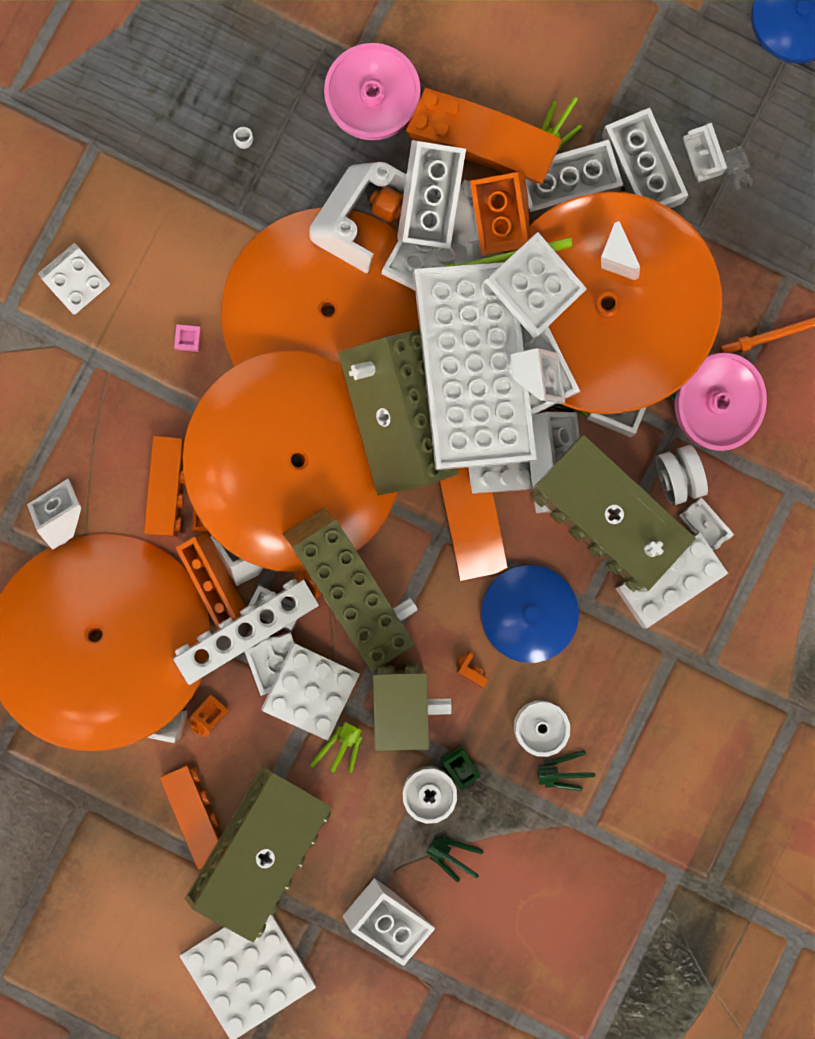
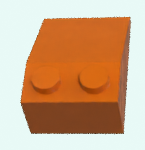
(501, 212)

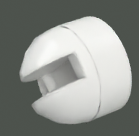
(243, 137)

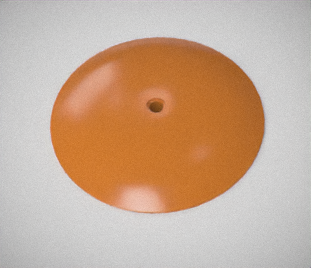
(287, 280)
(658, 322)
(243, 449)
(107, 689)

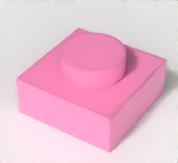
(187, 338)

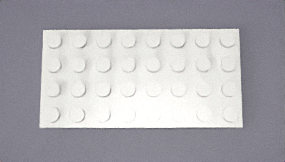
(466, 348)

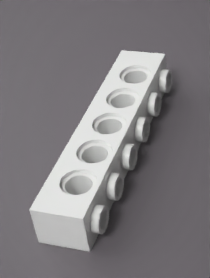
(302, 603)

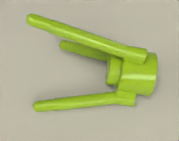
(554, 131)
(348, 736)

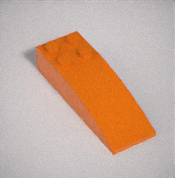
(486, 135)
(472, 528)

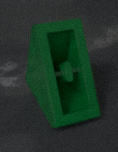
(460, 766)

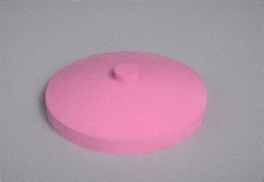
(372, 91)
(722, 402)

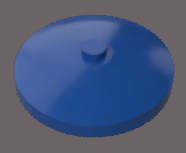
(785, 28)
(529, 614)

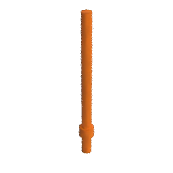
(745, 343)

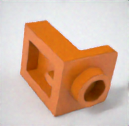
(474, 674)
(207, 716)

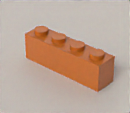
(165, 487)
(211, 578)
(192, 812)

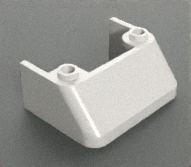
(332, 227)

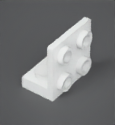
(74, 278)

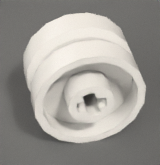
(681, 475)
(556, 728)
(433, 808)

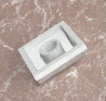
(619, 256)

